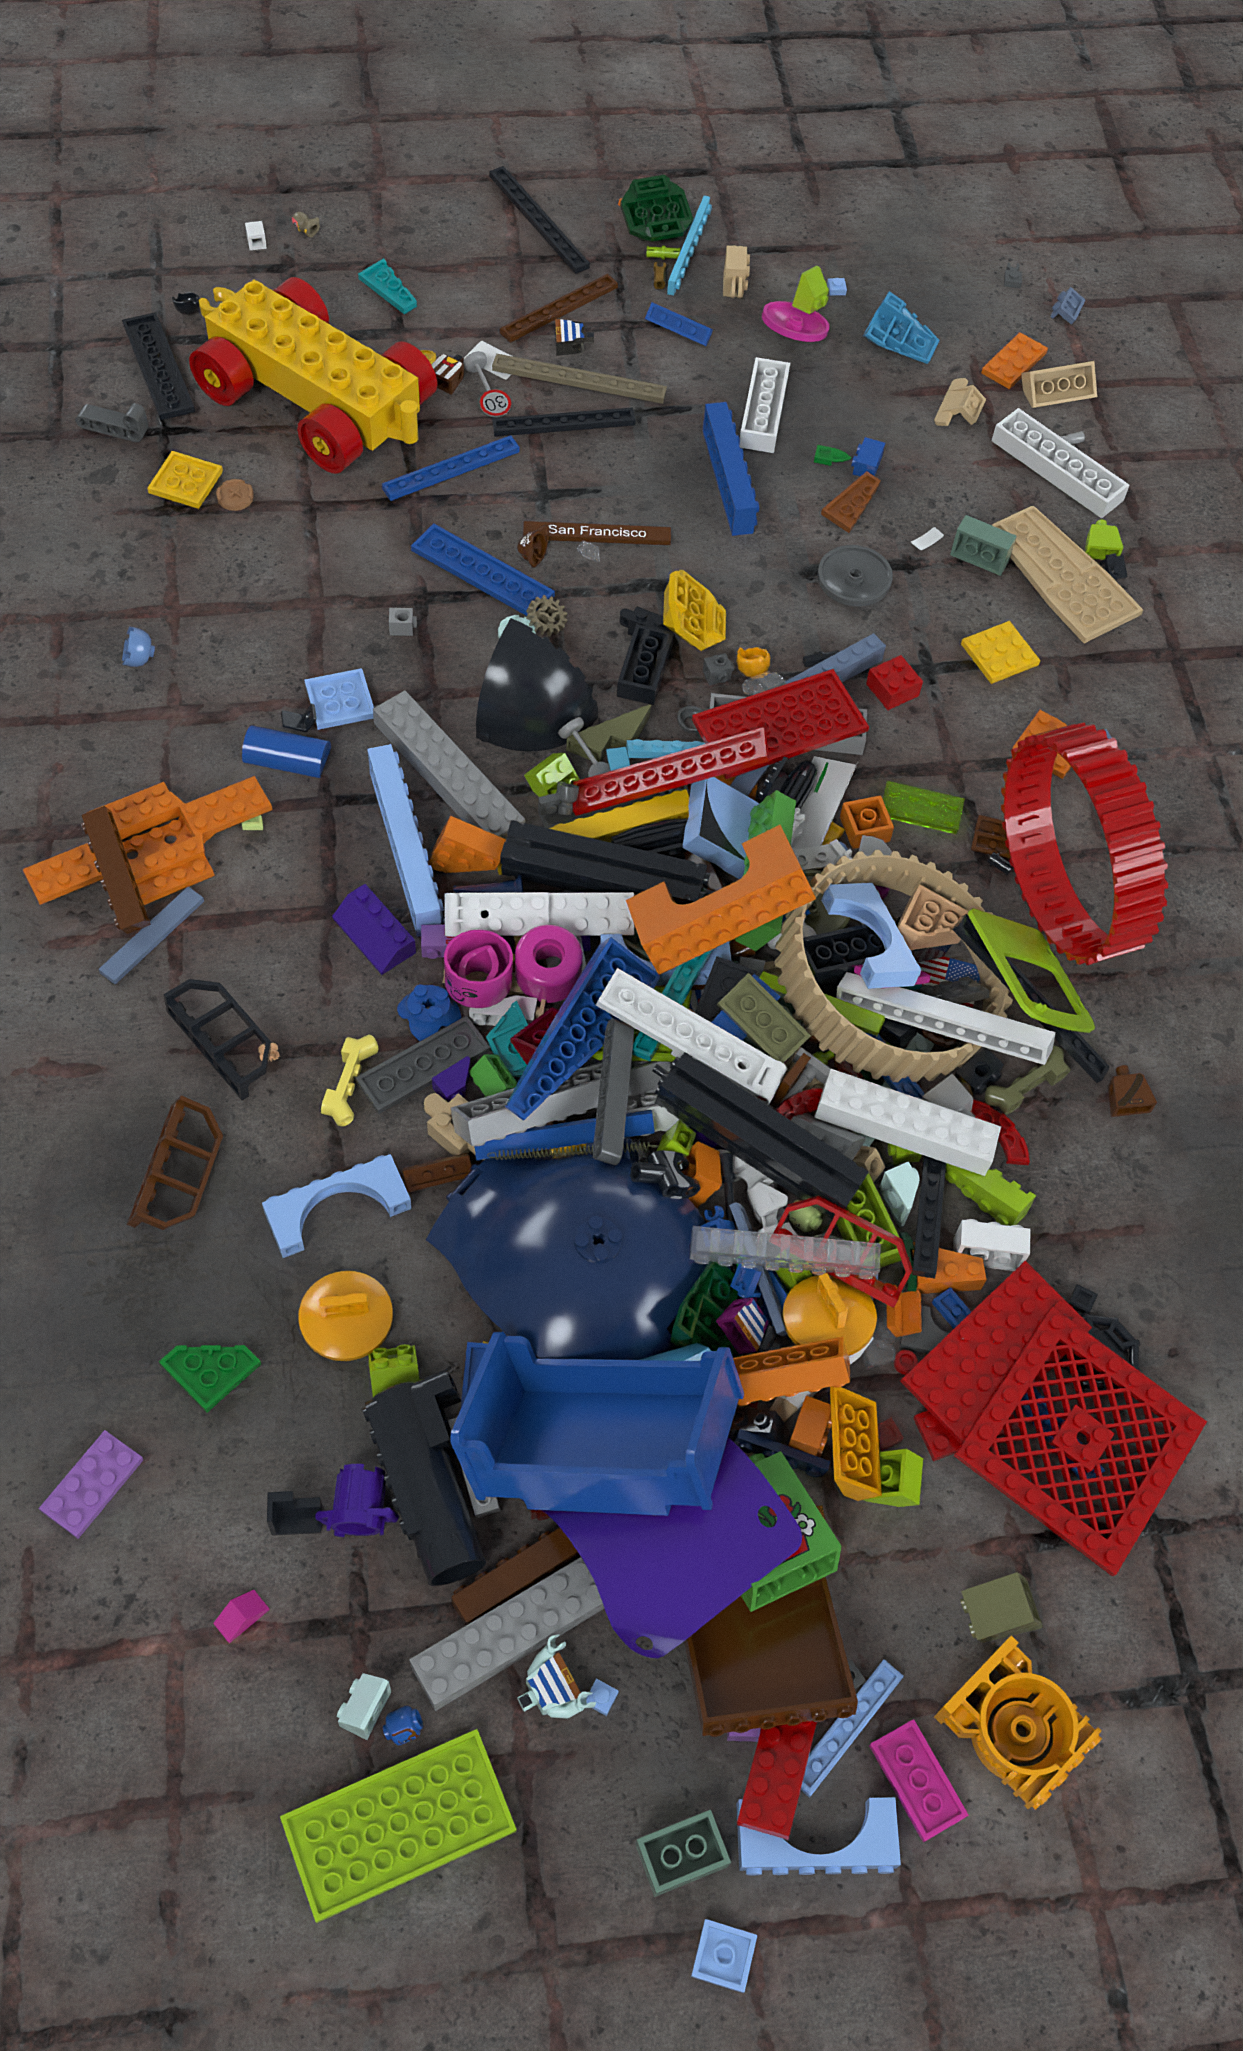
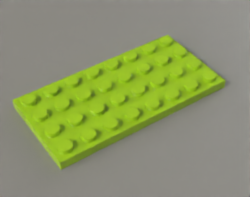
(397, 1825)

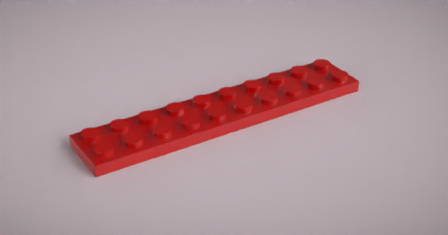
(672, 771)

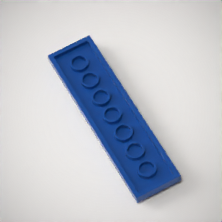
(479, 568)

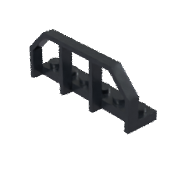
(202, 1040)

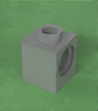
(402, 621)

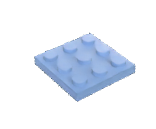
(340, 698)

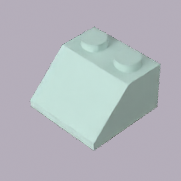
(899, 1190)
(364, 1705)

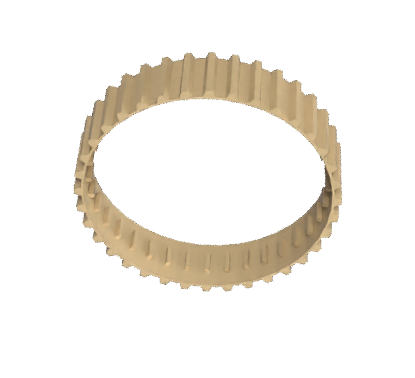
(823, 1018)

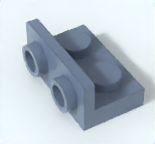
(1068, 305)

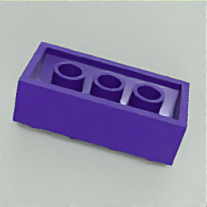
(374, 929)

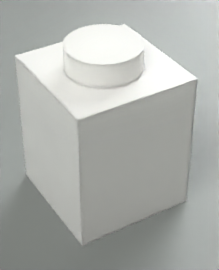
(255, 235)

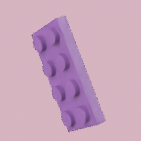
(91, 1484)

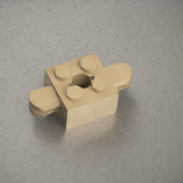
(736, 271)
(441, 1124)

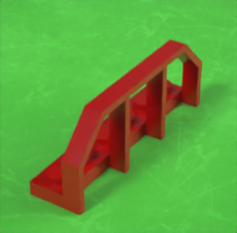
(881, 1291)

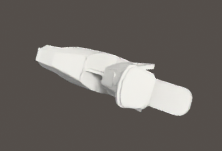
(762, 1196)

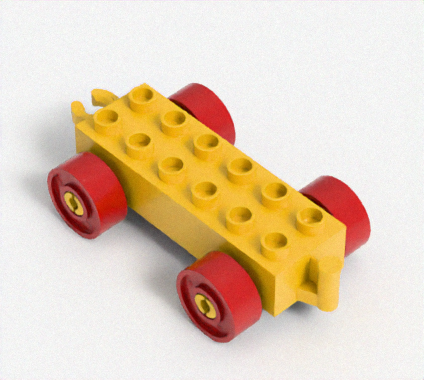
(294, 350)

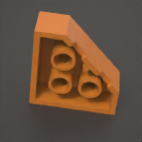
(465, 848)

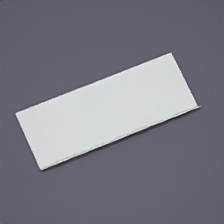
(822, 806)

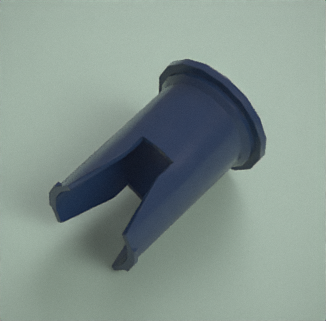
(512, 886)

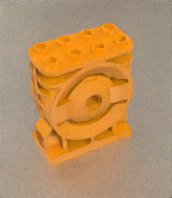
(1070, 1730)

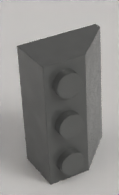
(833, 1135)

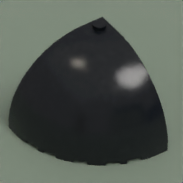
(531, 693)

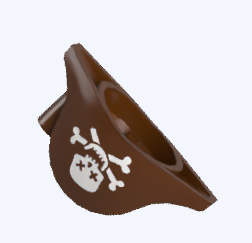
(534, 545)

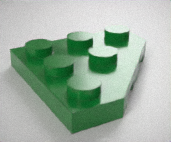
(209, 1370)

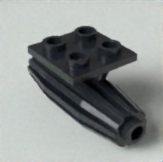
(795, 785)
(658, 837)

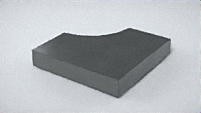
(929, 1336)

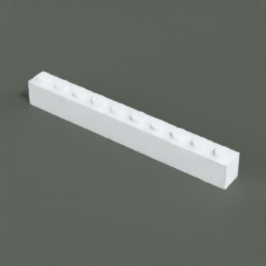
(950, 1019)

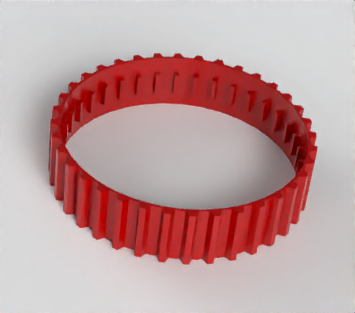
(1128, 830)

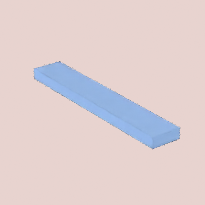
(845, 1730)

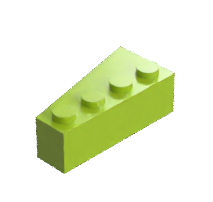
(992, 1193)

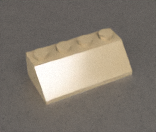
(1060, 384)

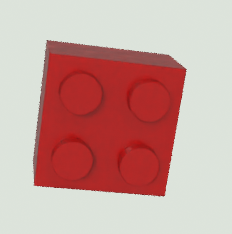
(894, 682)

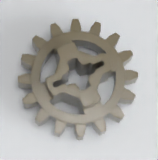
(546, 615)

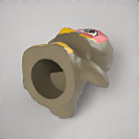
(306, 225)

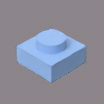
(836, 286)
(603, 1696)

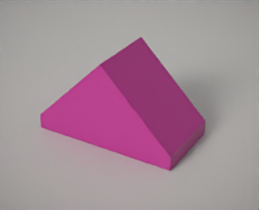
(240, 1615)

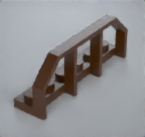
(161, 1154)

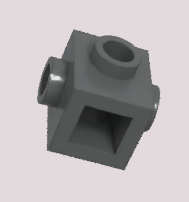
(717, 669)

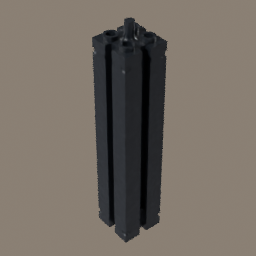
(597, 865)
(757, 1133)

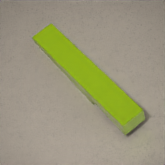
(861, 1018)

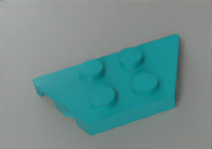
(500, 1042)

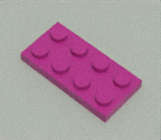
(918, 1780)

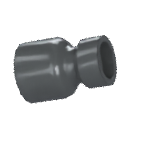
(568, 795)

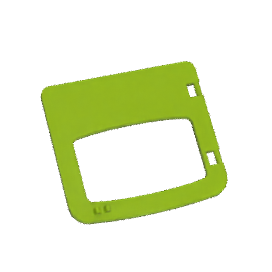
(1028, 944)

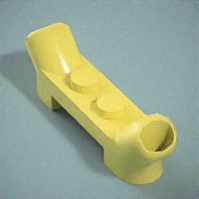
(352, 1053)

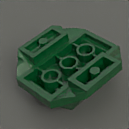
(656, 209)

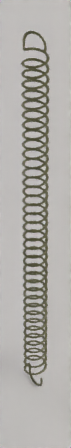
(653, 1146)

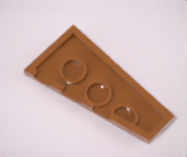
(850, 504)

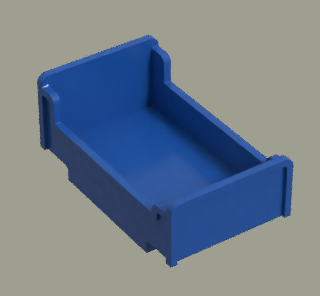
(595, 1429)

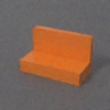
(906, 1315)

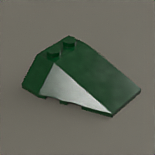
(702, 1308)

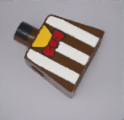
(448, 372)

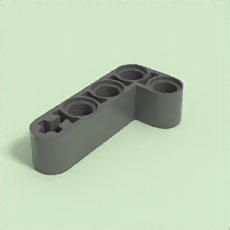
(125, 426)

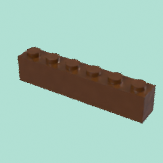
(115, 870)
(514, 1575)

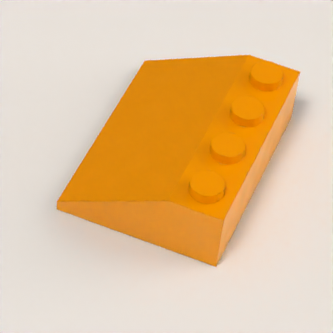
(855, 1444)

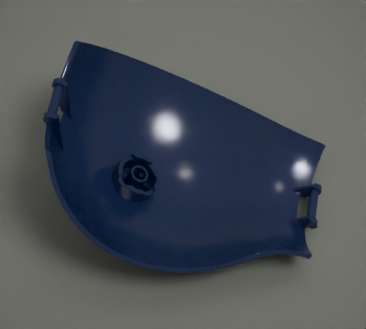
(532, 1260)

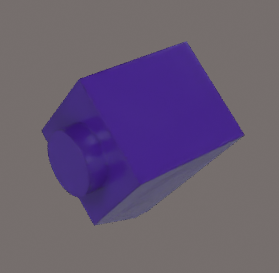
(453, 1080)

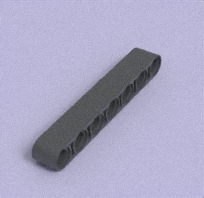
(613, 1092)

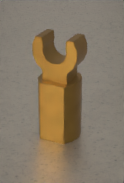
(659, 276)

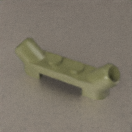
(1011, 1097)

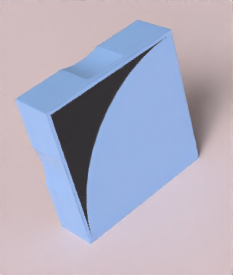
(718, 824)

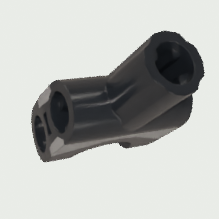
(665, 1171)

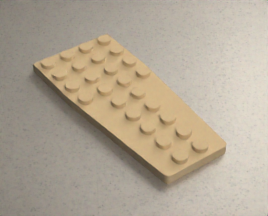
(1067, 576)

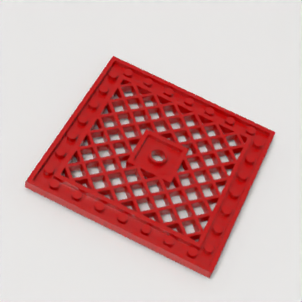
(1187, 1425)

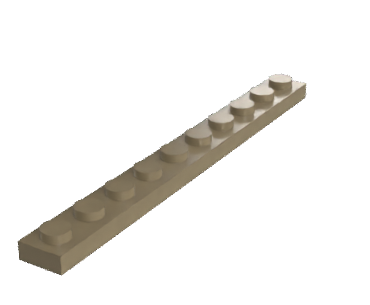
(579, 378)

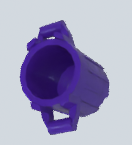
(358, 1503)

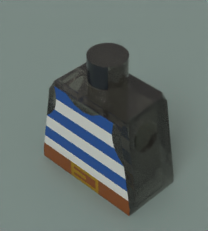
(571, 337)

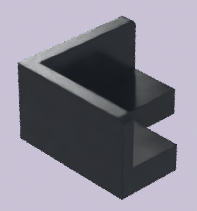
(292, 1515)

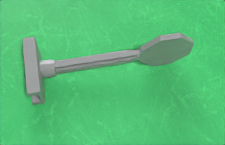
(814, 1069)

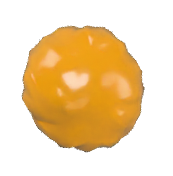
(753, 661)

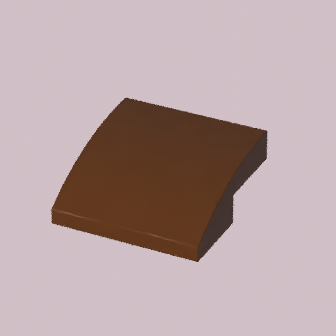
(990, 837)

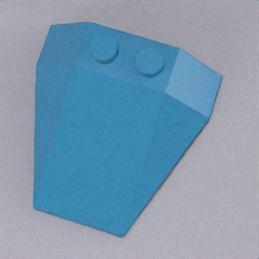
(900, 331)

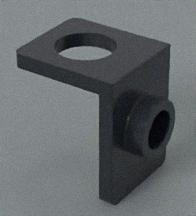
(298, 721)

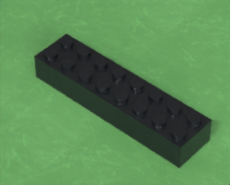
(841, 950)

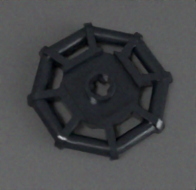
(1111, 1341)

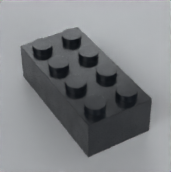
(645, 664)

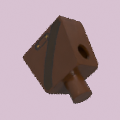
(1129, 1093)

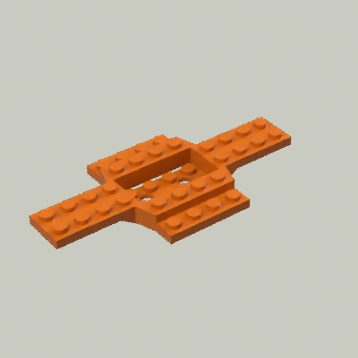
(160, 866)

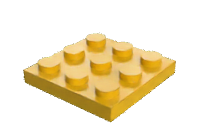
(185, 479)
(1000, 652)

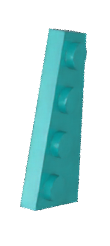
(384, 282)

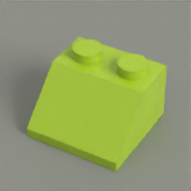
(811, 291)
(899, 1478)

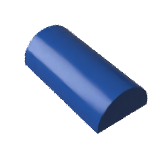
(285, 751)

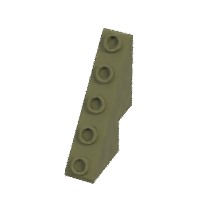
(610, 733)

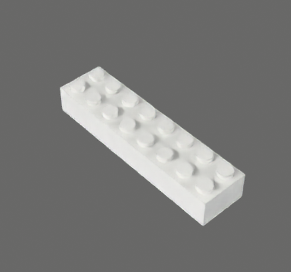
(1060, 463)
(908, 1122)

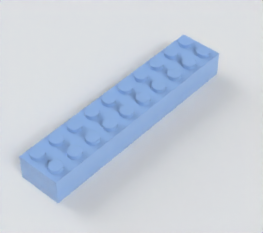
(404, 838)

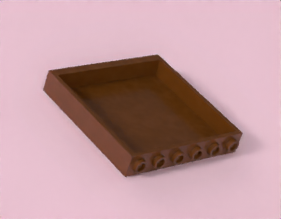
(771, 1664)

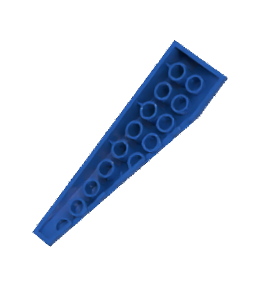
(577, 1027)

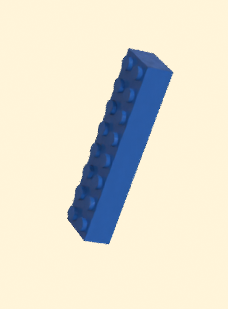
(730, 469)

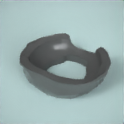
(687, 712)

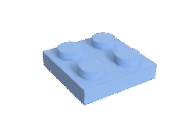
(724, 1956)

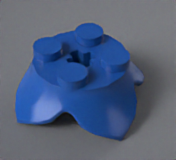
(424, 1021)

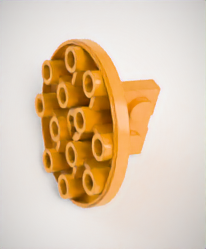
(829, 1309)
(345, 1315)

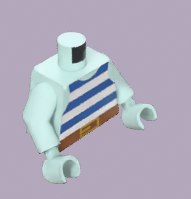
(553, 1685)

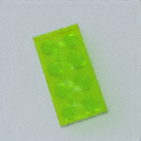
(923, 807)

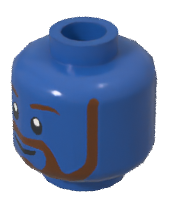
(403, 1725)

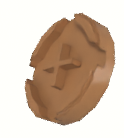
(235, 494)

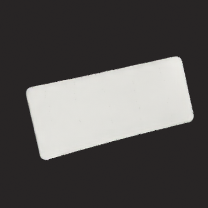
(927, 539)

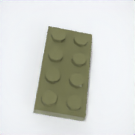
(763, 1019)

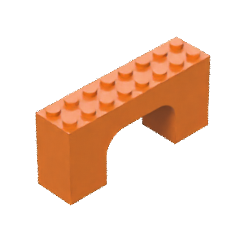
(767, 891)

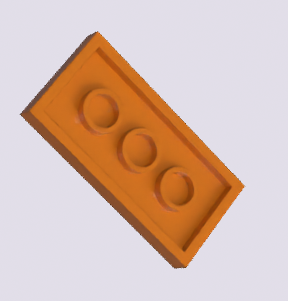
(1013, 360)

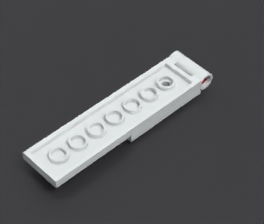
(519, 912)
(690, 1033)

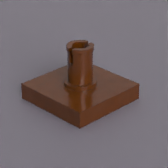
(789, 1080)

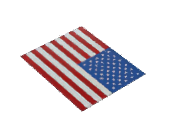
(949, 970)

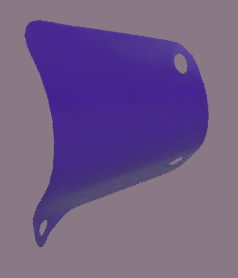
(684, 1568)

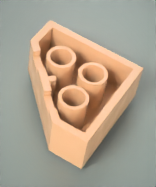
(929, 920)

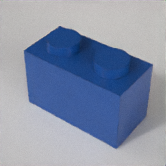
(868, 457)

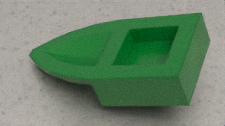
(827, 455)

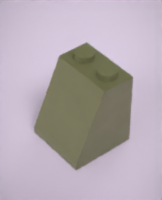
(1001, 1608)

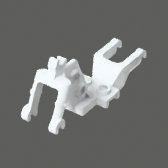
(818, 856)

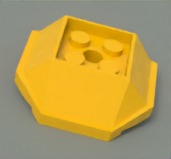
(693, 612)

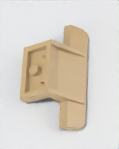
(961, 400)

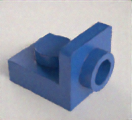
(745, 1282)

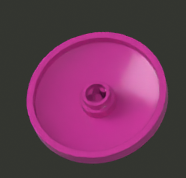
(794, 323)

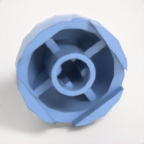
(137, 648)

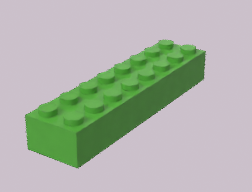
(771, 812)

